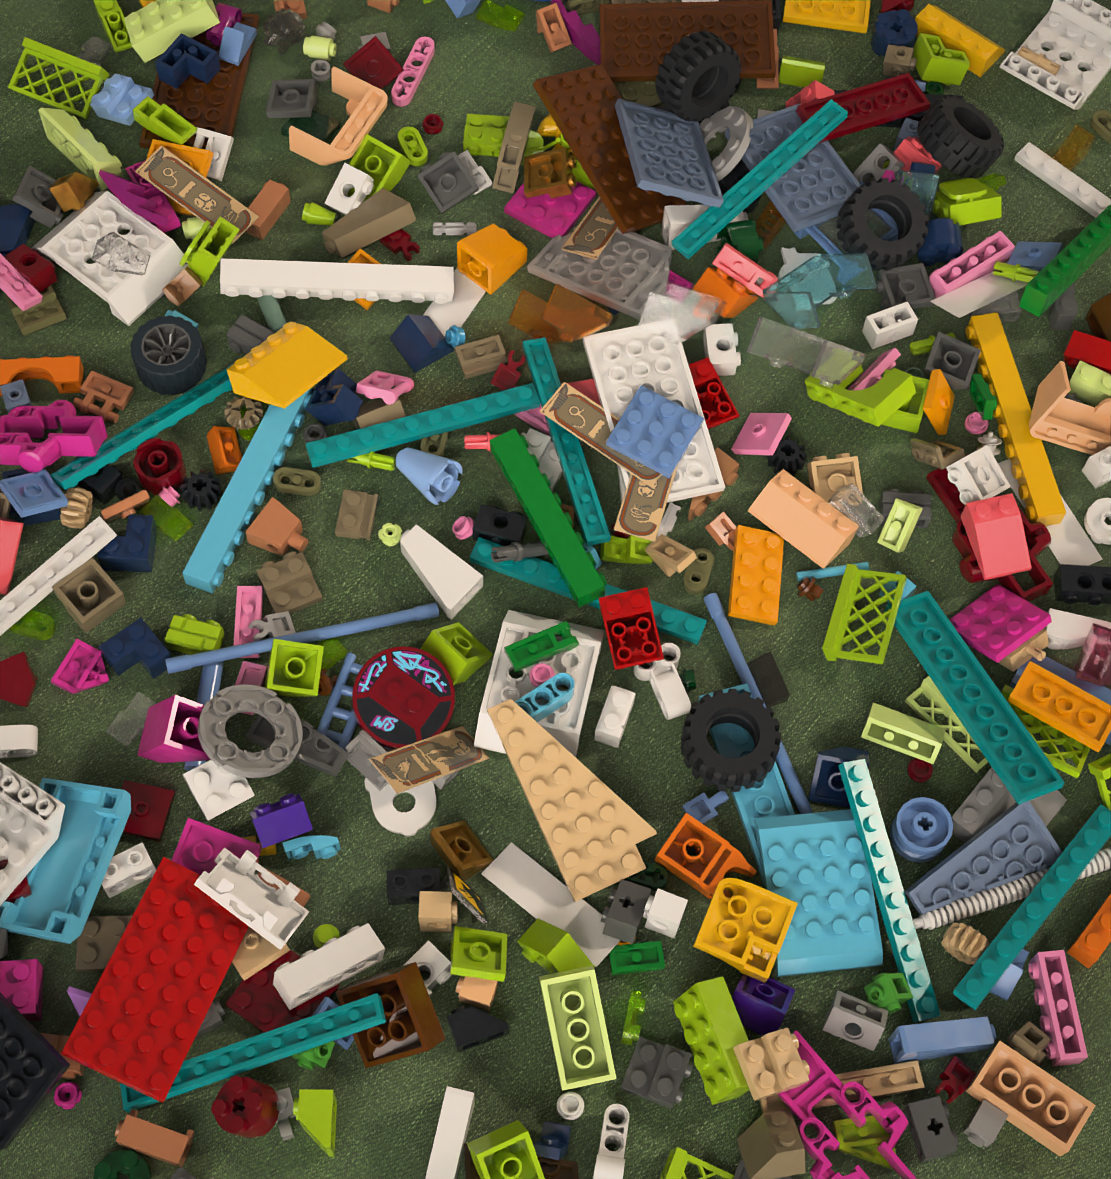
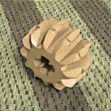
(78, 509)
(964, 943)

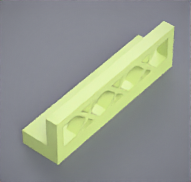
(930, 690)

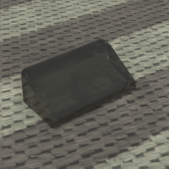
(769, 680)

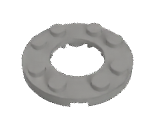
(739, 124)
(255, 700)

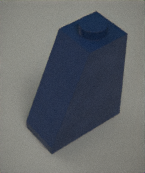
(14, 227)

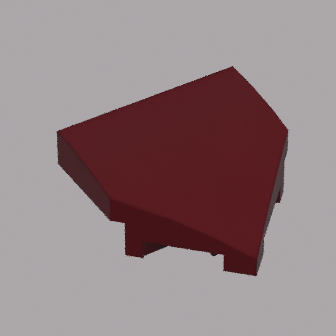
(17, 680)

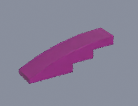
(581, 36)
(132, 197)

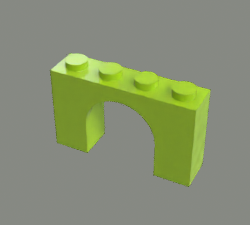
(871, 404)

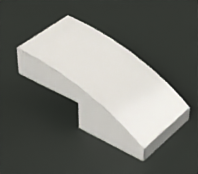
(477, 173)

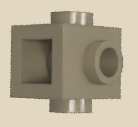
(898, 61)
(1029, 1043)

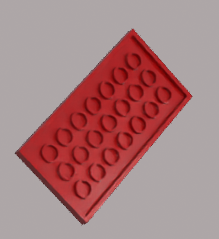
(157, 984)

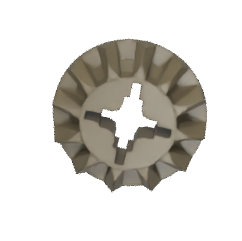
(251, 417)

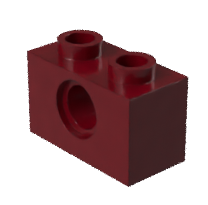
(32, 267)

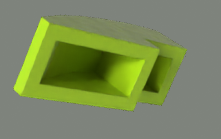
(163, 121)

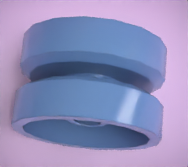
(921, 829)

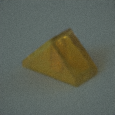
(1074, 147)

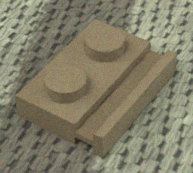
(481, 356)
(356, 515)

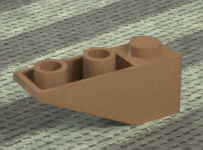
(729, 472)

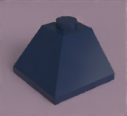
(827, 781)

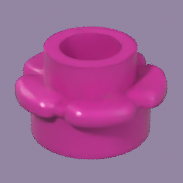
(62, 1090)

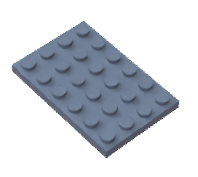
(668, 154)
(813, 186)

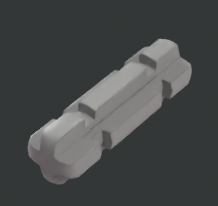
(454, 228)

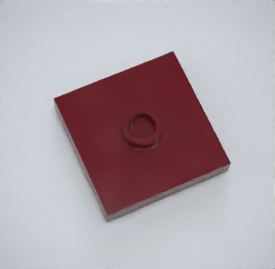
(374, 64)
(148, 810)

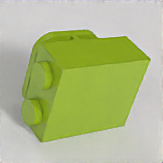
(967, 201)
(209, 248)

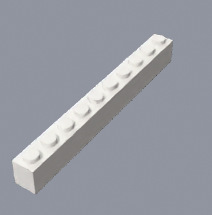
(336, 280)

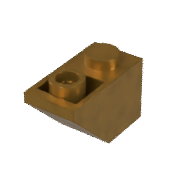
(73, 190)

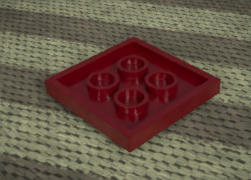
(262, 1005)

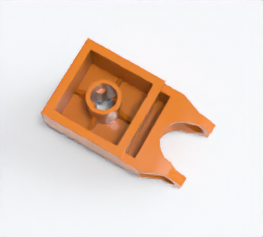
(713, 858)

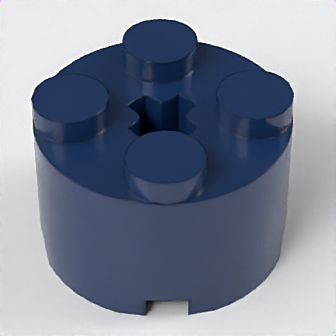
(893, 29)
(941, 242)

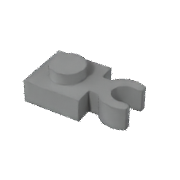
(273, 626)

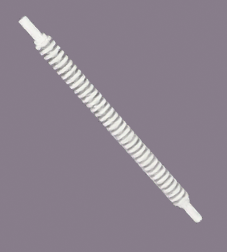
(1000, 895)

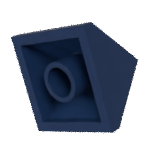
(420, 341)

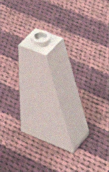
(679, 217)
(442, 572)
(451, 1134)

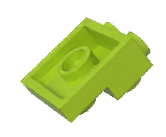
(484, 134)
(478, 953)

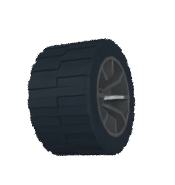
(168, 355)

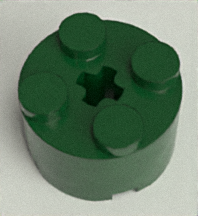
(742, 237)

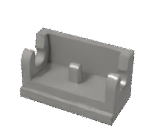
(360, 751)

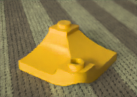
(745, 927)

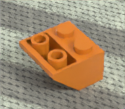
(723, 286)

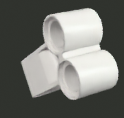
(666, 683)
(18, 741)
(611, 1163)

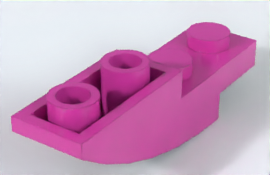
(151, 192)

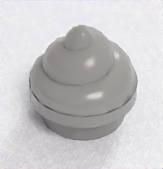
(325, 30)

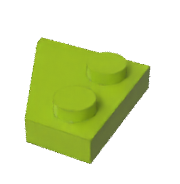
(862, 1140)

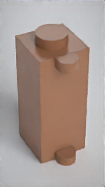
(269, 207)
(153, 1140)

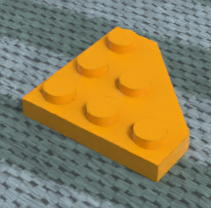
(196, 158)

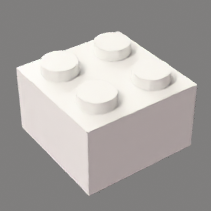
(216, 788)

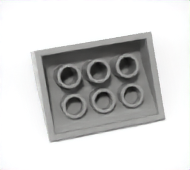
(992, 799)

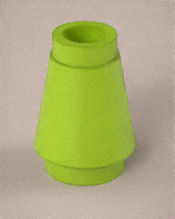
(317, 215)

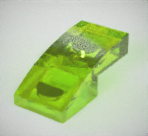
(499, 17)
(167, 519)

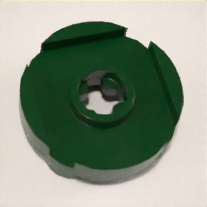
(122, 1161)

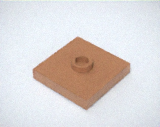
(125, 507)

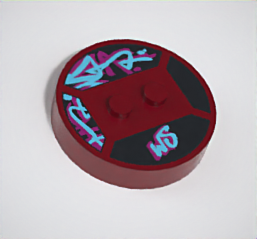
(402, 697)

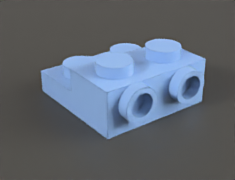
(119, 99)

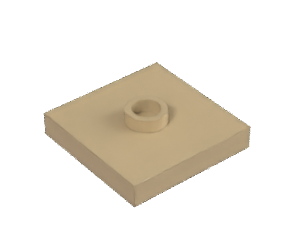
(255, 954)

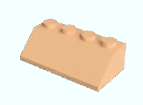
(803, 518)
(1031, 1098)

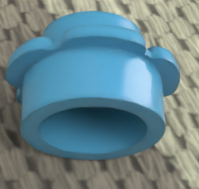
(455, 336)

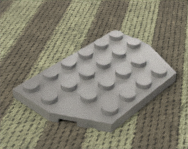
(617, 278)

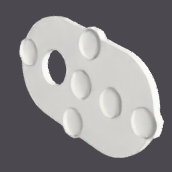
(403, 822)

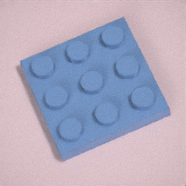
(654, 431)

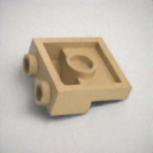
(831, 474)
(772, 1064)

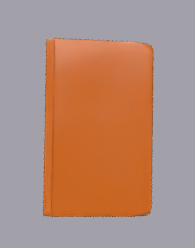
(224, 449)

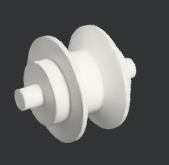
(992, 441)

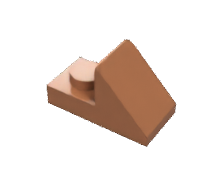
(552, 25)

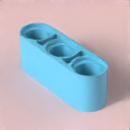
(549, 692)

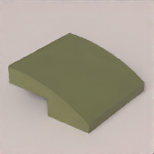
(40, 315)

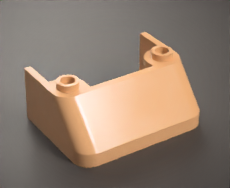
(364, 108)
(1066, 420)

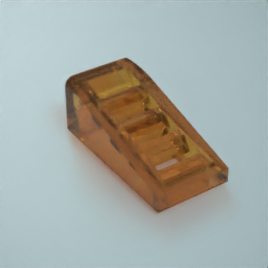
(778, 225)

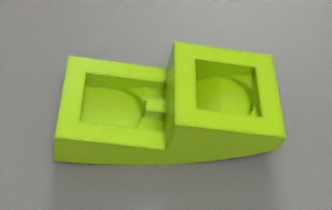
(626, 550)

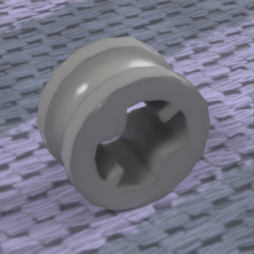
(320, 65)

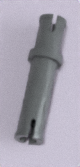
(518, 551)

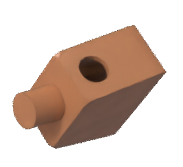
(276, 530)

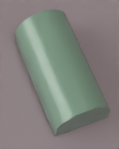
(272, 312)

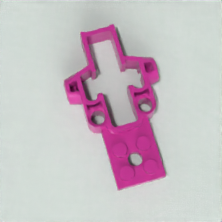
(79, 438)
(824, 1083)

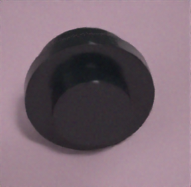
(125, 488)

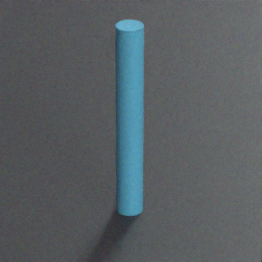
(829, 571)

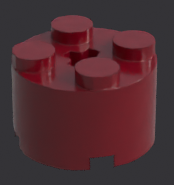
(159, 465)
(246, 1107)

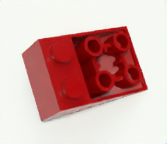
(712, 395)
(630, 628)

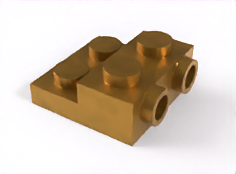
(549, 173)

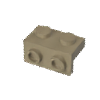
(936, 453)

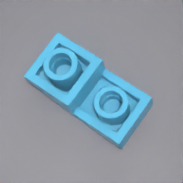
(322, 846)

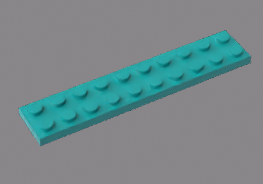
(975, 699)

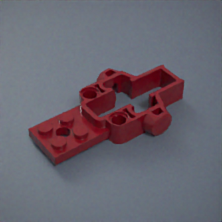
(968, 564)

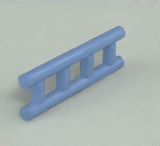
(333, 711)

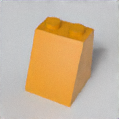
(490, 257)

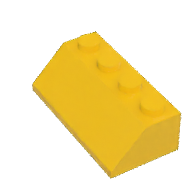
(958, 36)

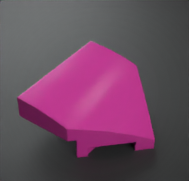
(80, 669)

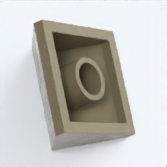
(378, 412)

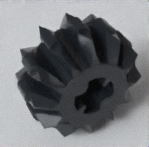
(788, 456)
(201, 490)

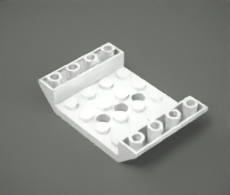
(1072, 31)
(74, 242)
(579, 663)
(27, 827)

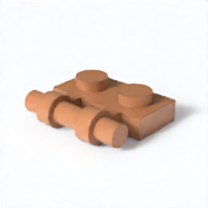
(105, 390)

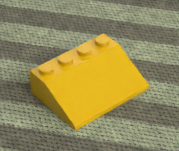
(284, 365)

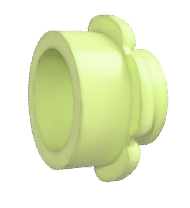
(390, 540)

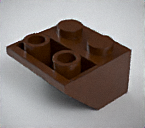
(1100, 318)

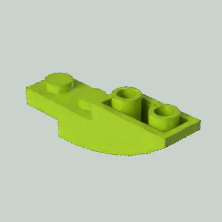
(113, 24)

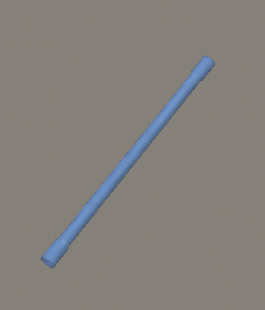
(417, 613)
(718, 615)

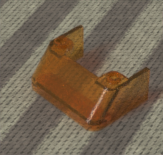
(562, 319)

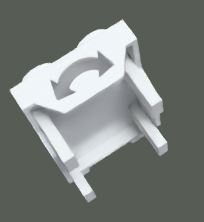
(246, 896)

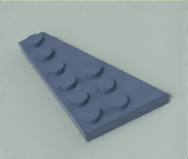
(995, 856)

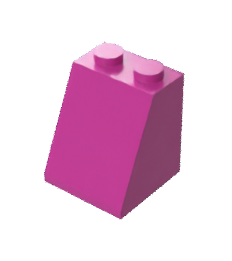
(172, 732)

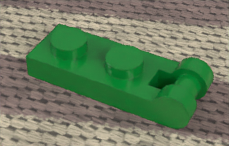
(540, 646)

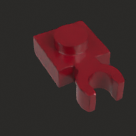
(400, 241)
(506, 375)
(955, 1078)

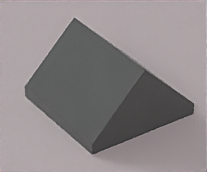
(953, 359)

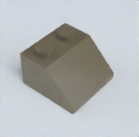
(89, 595)
(772, 1147)

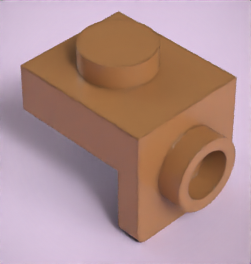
(182, 286)

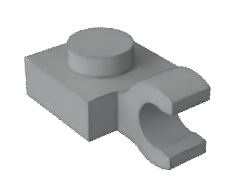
(285, 1108)

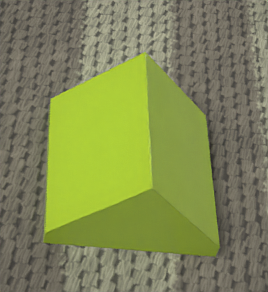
(800, 71)

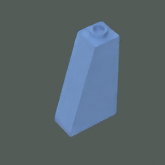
(941, 1039)

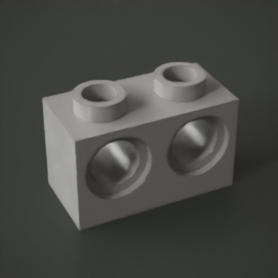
(874, 164)

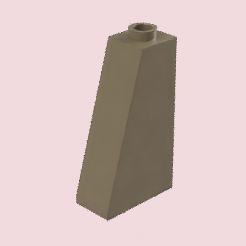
(368, 222)

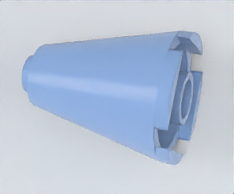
(430, 473)

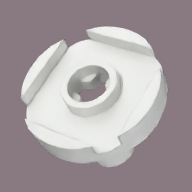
(1094, 521)

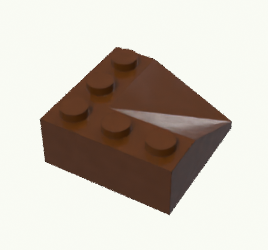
(409, 1015)

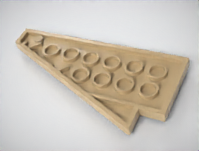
(580, 816)

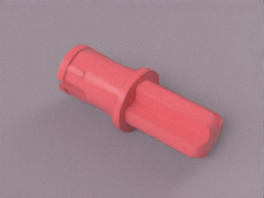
(479, 441)

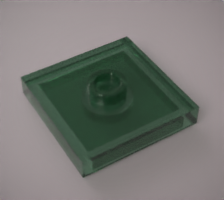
(317, 125)

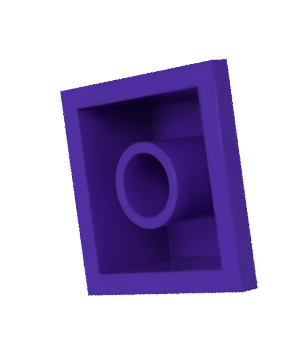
(280, 820)
(762, 1004)

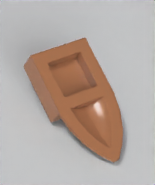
(722, 530)

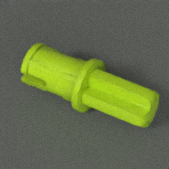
(1014, 272)
(925, 345)
(374, 460)

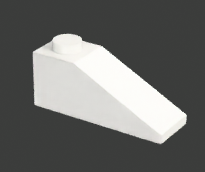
(1069, 629)

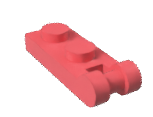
(743, 269)

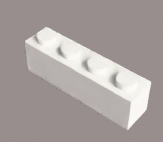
(328, 966)

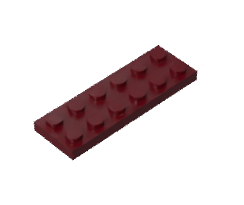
(871, 104)

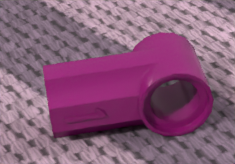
(228, 17)

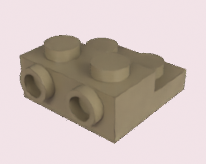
(289, 583)

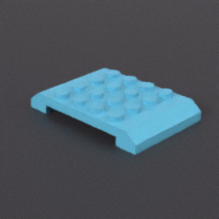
(74, 866)
(824, 870)

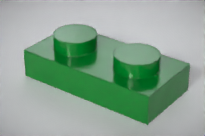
(982, 397)
(636, 958)

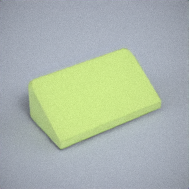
(899, 525)

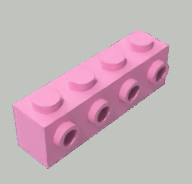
(972, 264)
(1057, 1008)

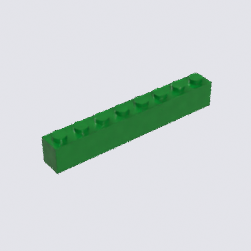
(1068, 265)
(547, 517)

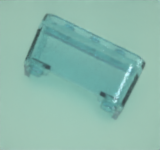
(815, 282)

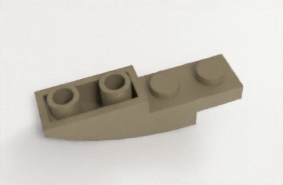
(513, 147)

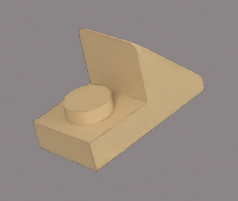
(670, 555)

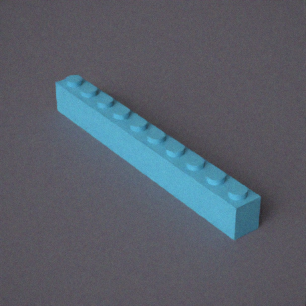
(244, 494)

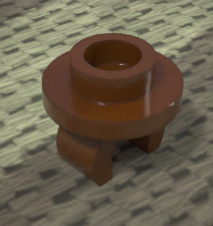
(809, 589)
(325, 683)

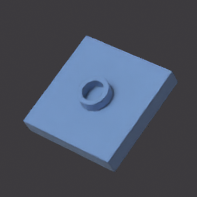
(1034, 254)
(33, 493)

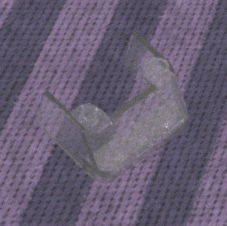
(680, 313)
(804, 352)

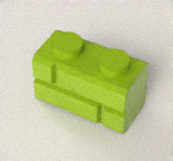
(193, 636)

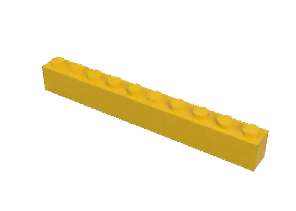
(1013, 415)

